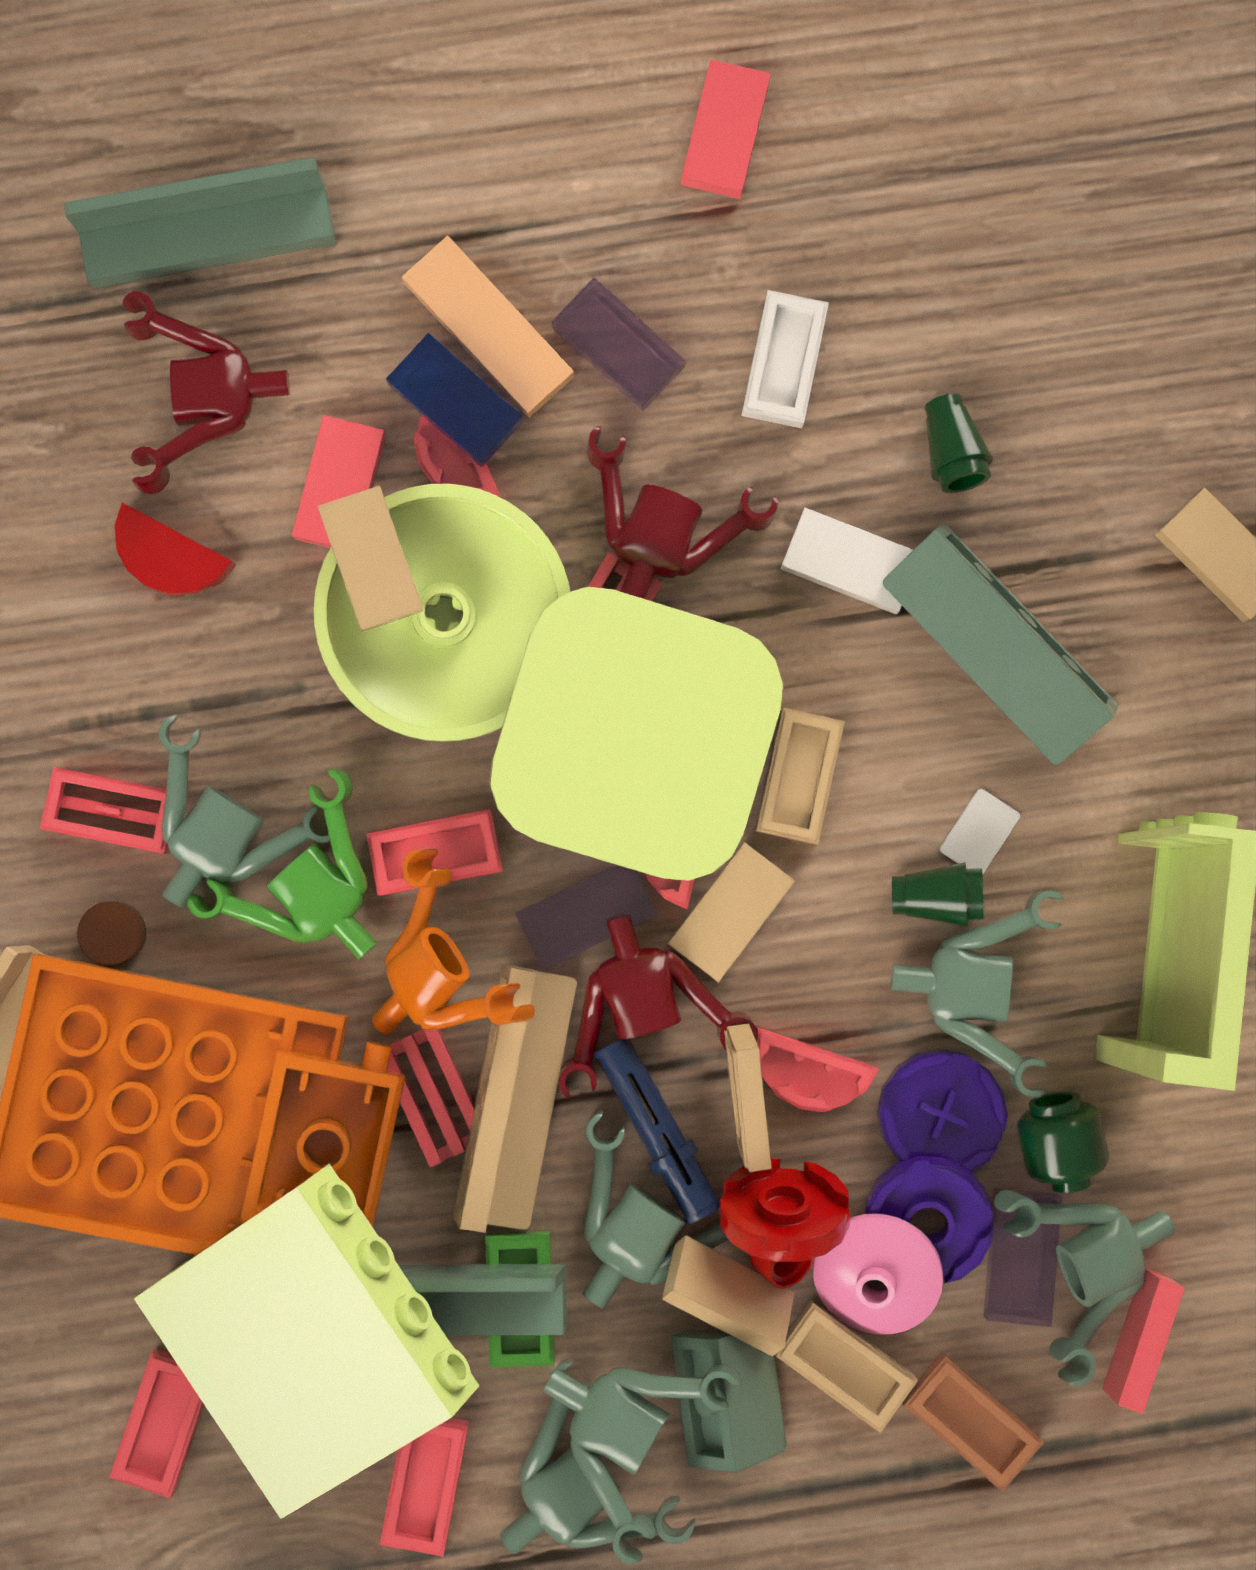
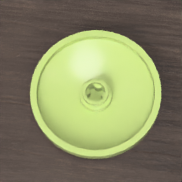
(481, 587)

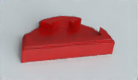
(164, 557)

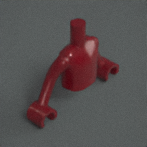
(205, 391)
(661, 525)
(639, 997)

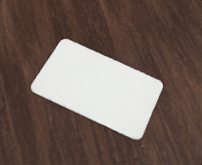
(980, 831)

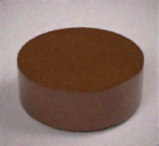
(111, 933)

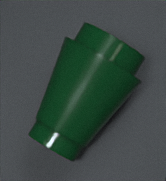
(955, 446)
(940, 894)

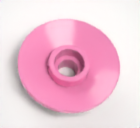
(885, 1251)

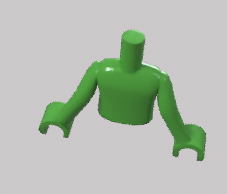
(310, 888)

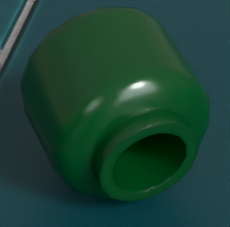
(1062, 1141)

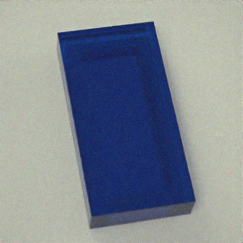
(454, 400)

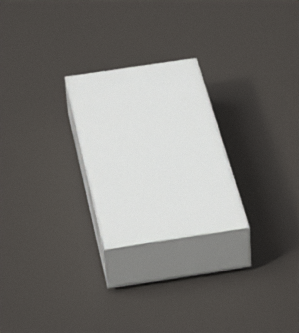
(785, 359)
(844, 559)

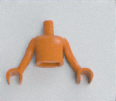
(430, 969)

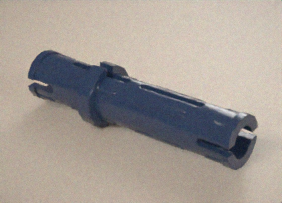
(696, 1196)

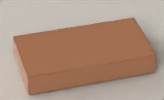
(972, 1421)

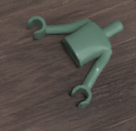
(216, 830)
(977, 986)
(636, 1231)
(1099, 1265)
(622, 1426)
(563, 1499)

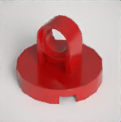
(784, 1218)

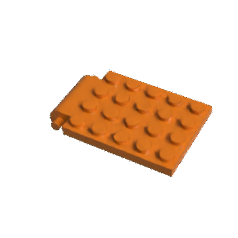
(180, 1107)

